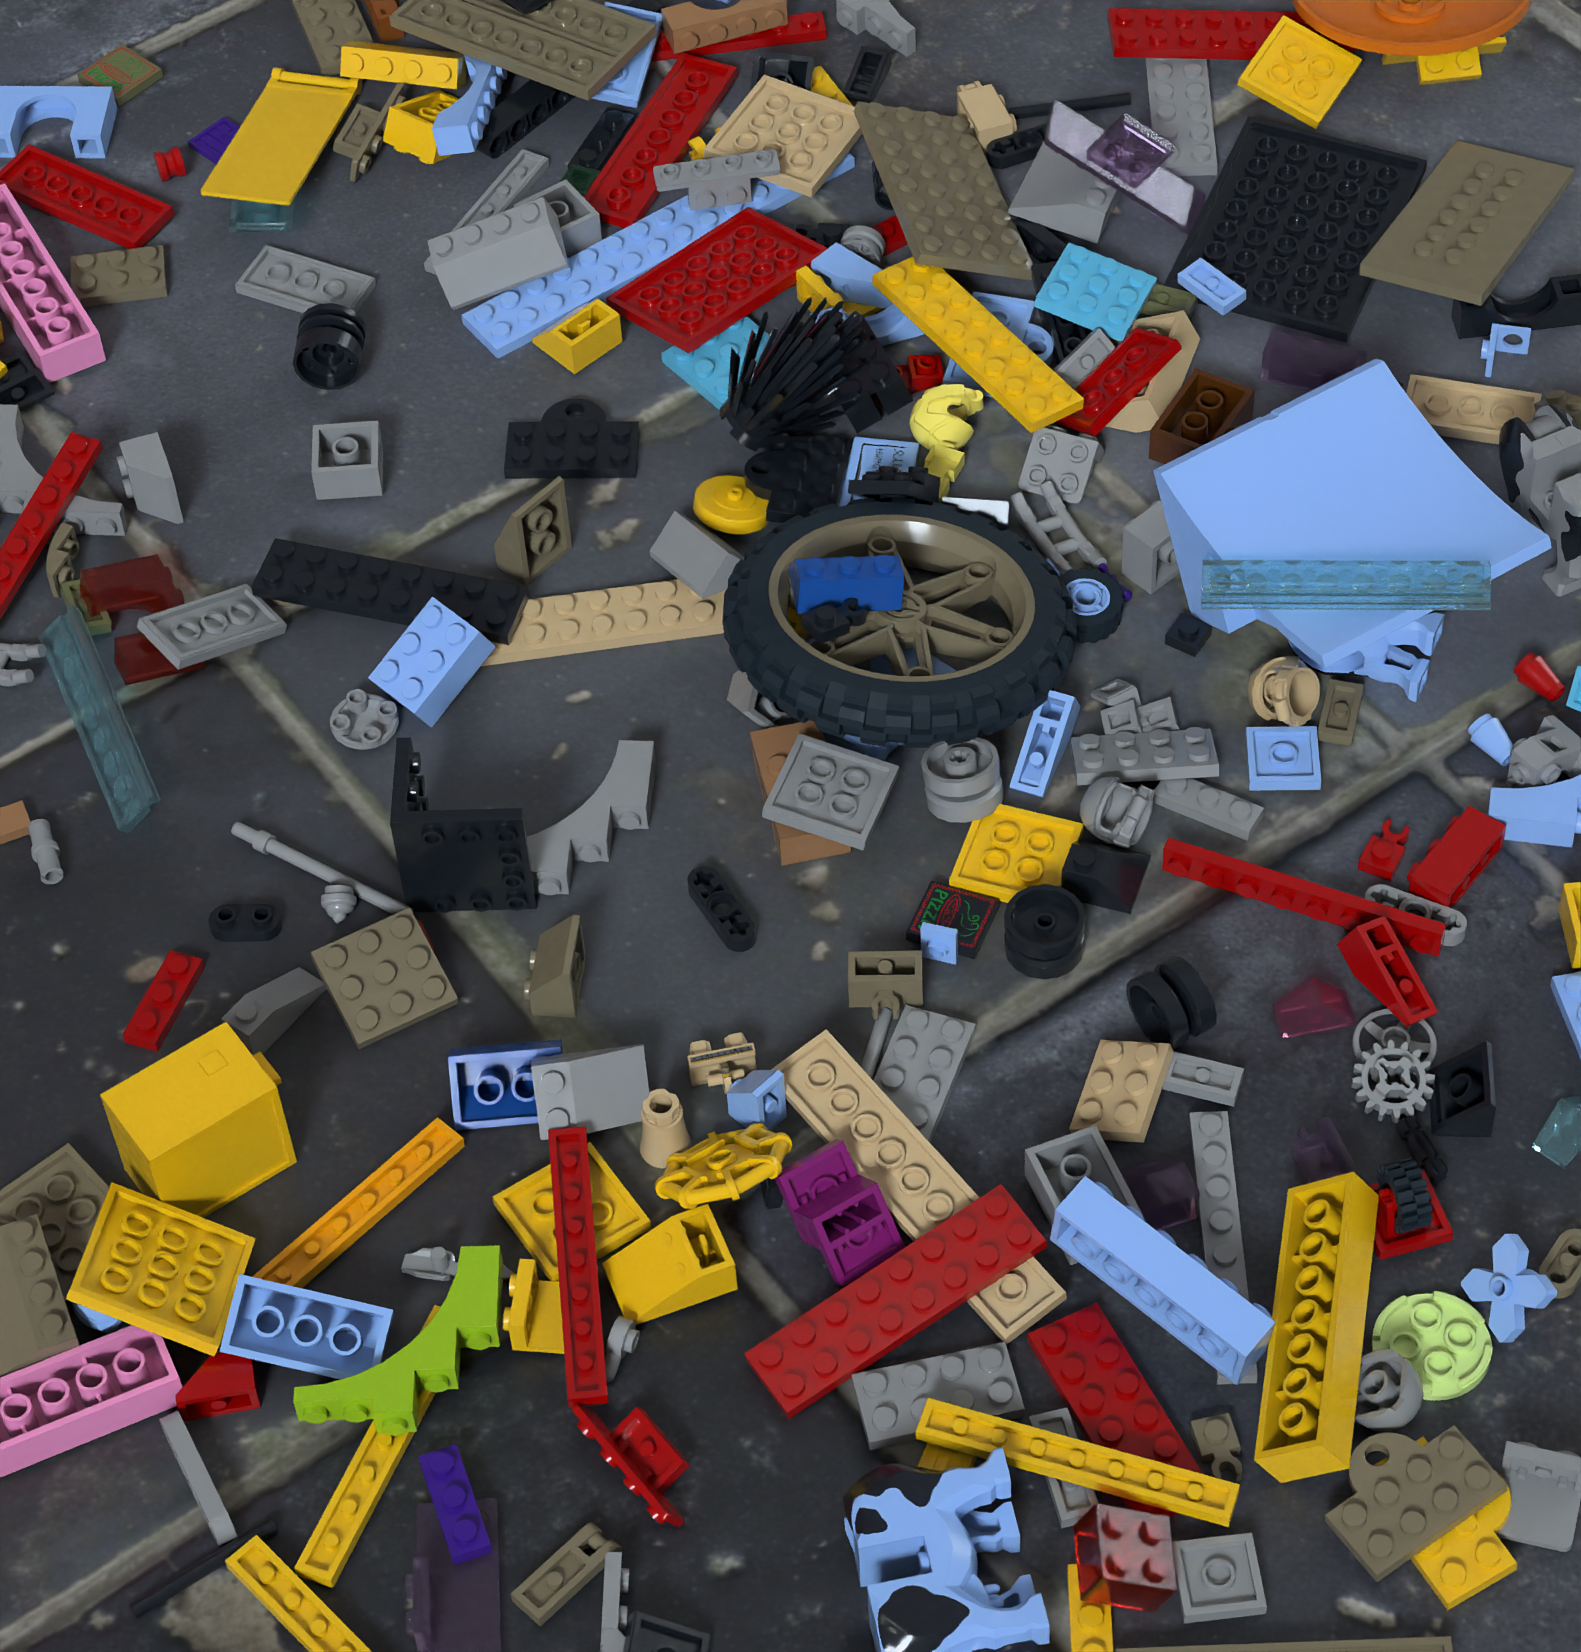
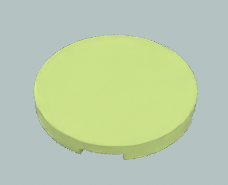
(1440, 1339)

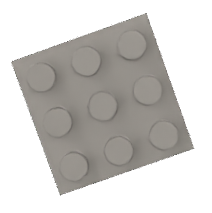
(830, 791)

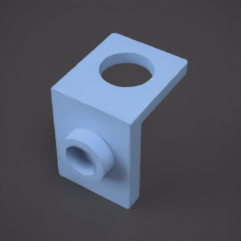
(1498, 343)
(939, 943)

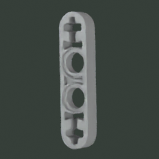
(198, 1478)

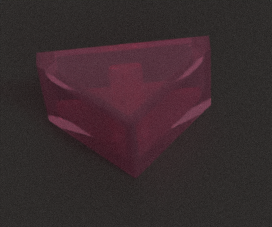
(1312, 1009)

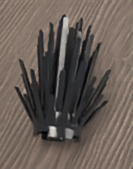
(787, 375)

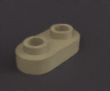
(1563, 1265)

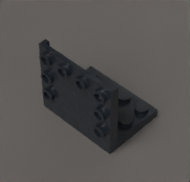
(456, 855)

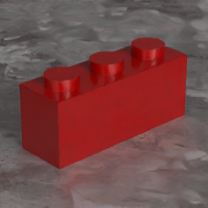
(1457, 858)

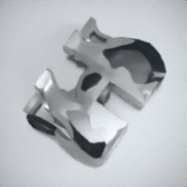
(1544, 485)

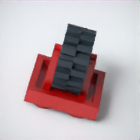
(1407, 1211)

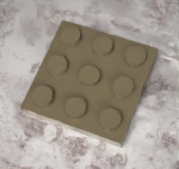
(384, 978)

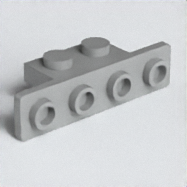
(717, 179)

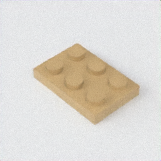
(1123, 1089)

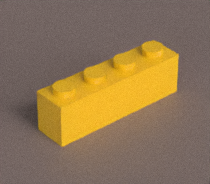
(403, 65)

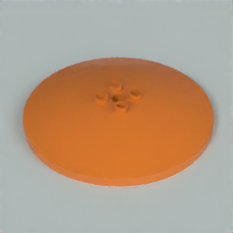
(1412, 25)

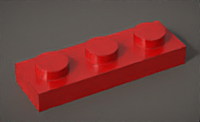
(163, 1001)

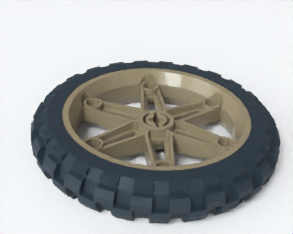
(914, 704)

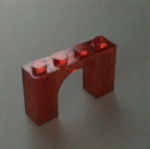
(134, 585)

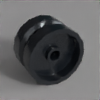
(1044, 931)
(1171, 1002)

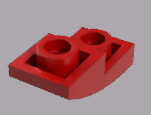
(921, 372)

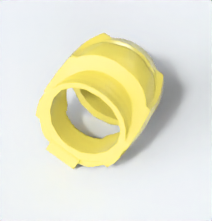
(934, 423)

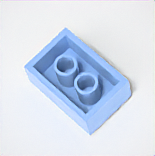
(432, 662)

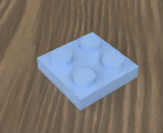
(1283, 758)

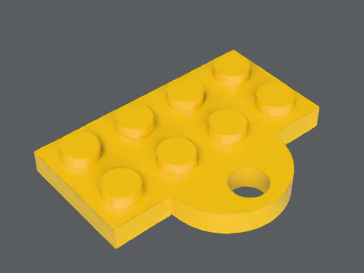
(1469, 1554)

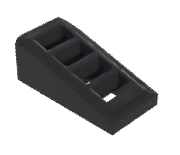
(872, 58)

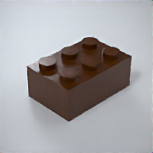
(1198, 414)

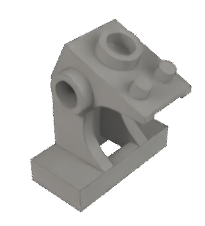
(1538, 757)

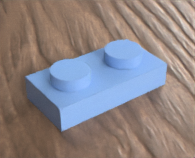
(1211, 286)

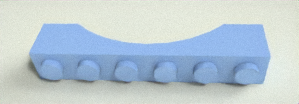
(462, 124)

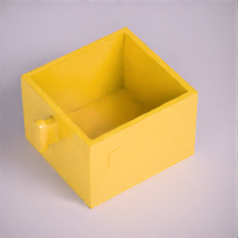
(201, 1124)

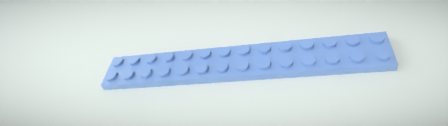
(609, 265)

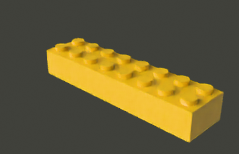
(1317, 1329)

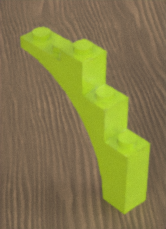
(429, 1362)

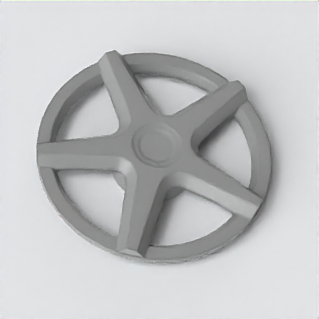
(1396, 1033)

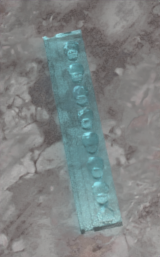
(1346, 585)
(99, 719)

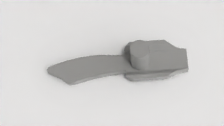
(435, 1264)

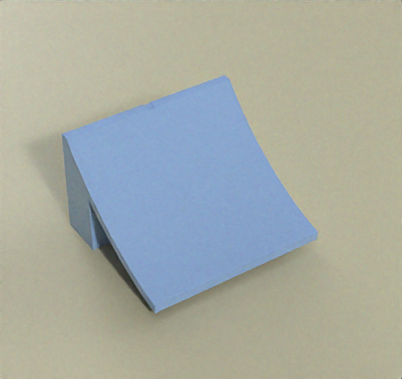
(1335, 480)

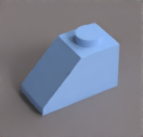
(758, 1099)

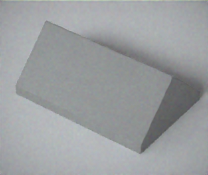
(695, 555)

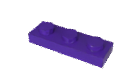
(455, 1504)

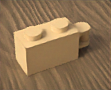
(985, 112)

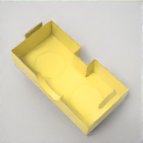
(944, 464)

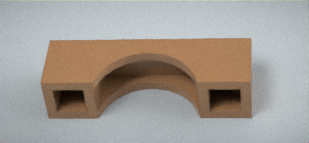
(694, 27)

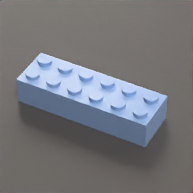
(1162, 1279)

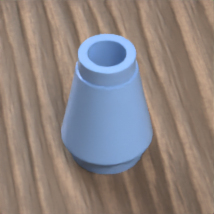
(1491, 738)

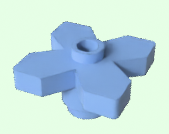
(1509, 1288)

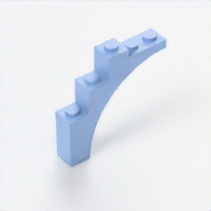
(1539, 813)

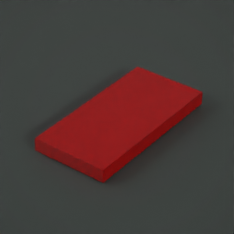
(1120, 379)

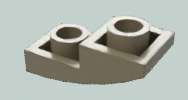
(62, 550)

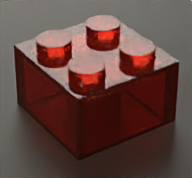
(1124, 1558)

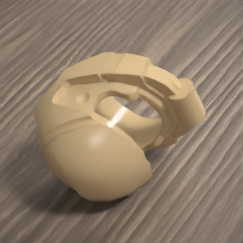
(1288, 687)

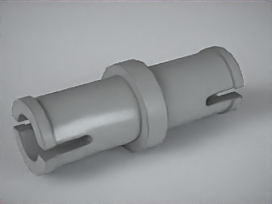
(45, 851)

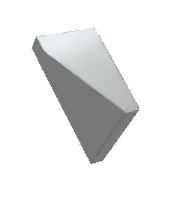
(1116, 693)

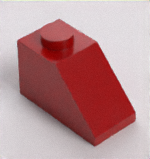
(219, 1388)

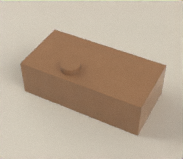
(769, 752)

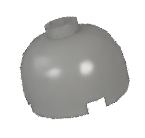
(1387, 1391)

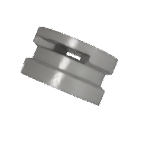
(864, 242)

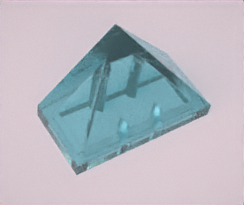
(1561, 1133)

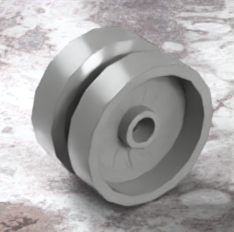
(962, 780)

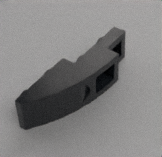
(1064, 333)

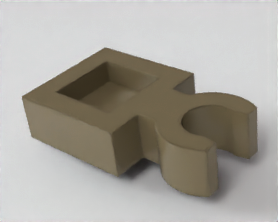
(1217, 1442)

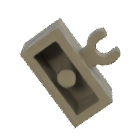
(885, 980)

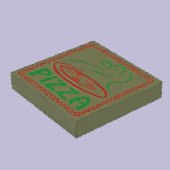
(123, 71)

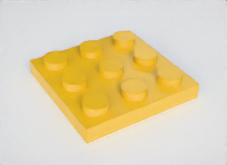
(1299, 72)
(1013, 852)
(530, 1213)

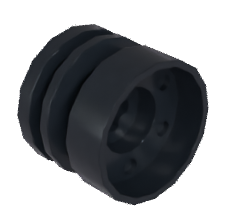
(329, 346)

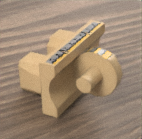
(721, 1065)

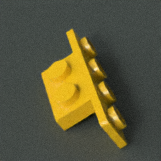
(1449, 66)

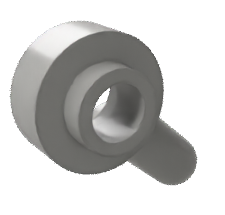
(622, 1339)

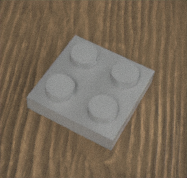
(1218, 1578)

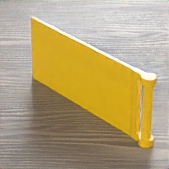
(281, 137)

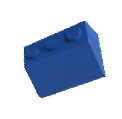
(871, 580)
(495, 1083)

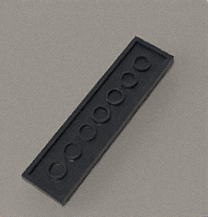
(386, 588)

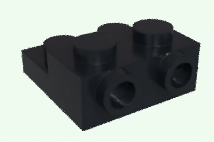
(891, 484)

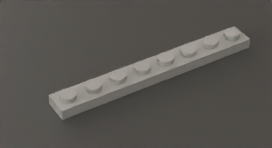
(1219, 1206)

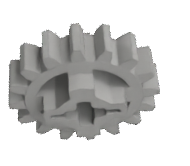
(1401, 1069)

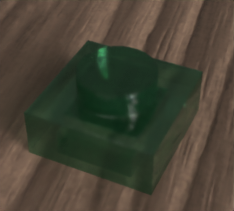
(581, 177)

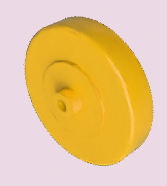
(729, 505)

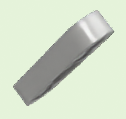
(1430, 909)

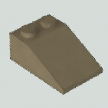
(535, 535)

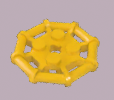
(723, 1166)

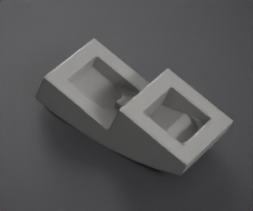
(1140, 719)

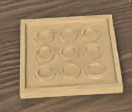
(802, 126)

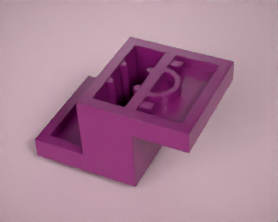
(839, 1212)

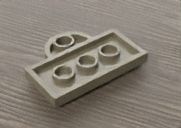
(1410, 1497)

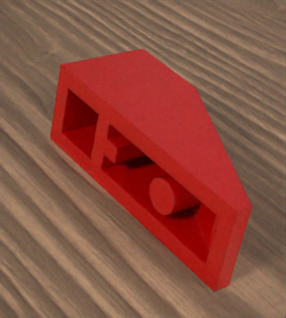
(1386, 971)

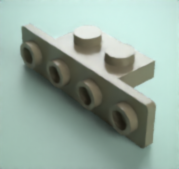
(364, 133)

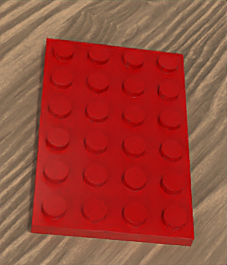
(716, 279)

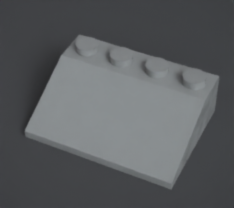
(1064, 197)

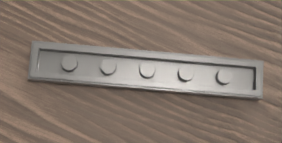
(504, 191)

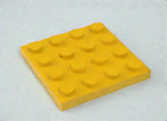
(161, 1269)

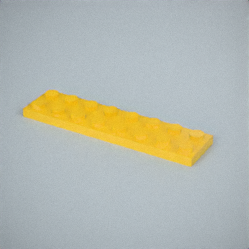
(979, 343)

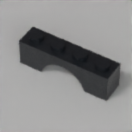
(1551, 307)

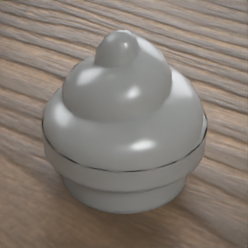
(338, 901)

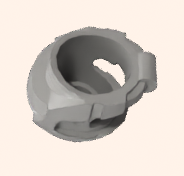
(1116, 811)

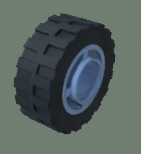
(1095, 603)

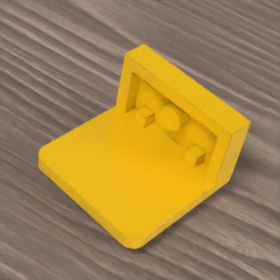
(535, 1312)

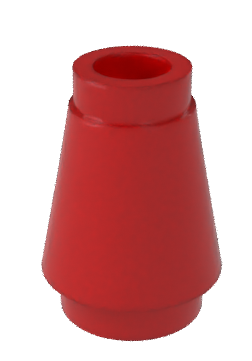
(1539, 677)

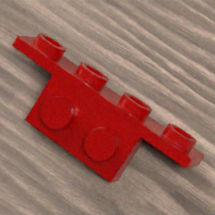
(642, 1455)

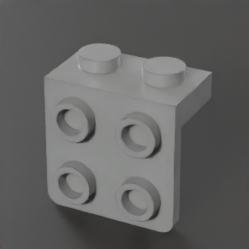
(1060, 459)
(1543, 1495)

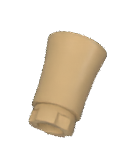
(662, 1128)

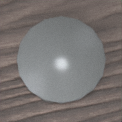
(364, 720)

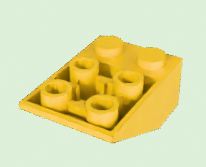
(672, 1267)

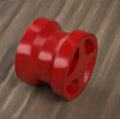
(169, 164)

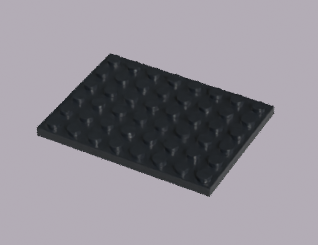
(1297, 222)

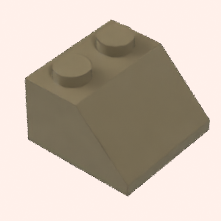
(557, 970)

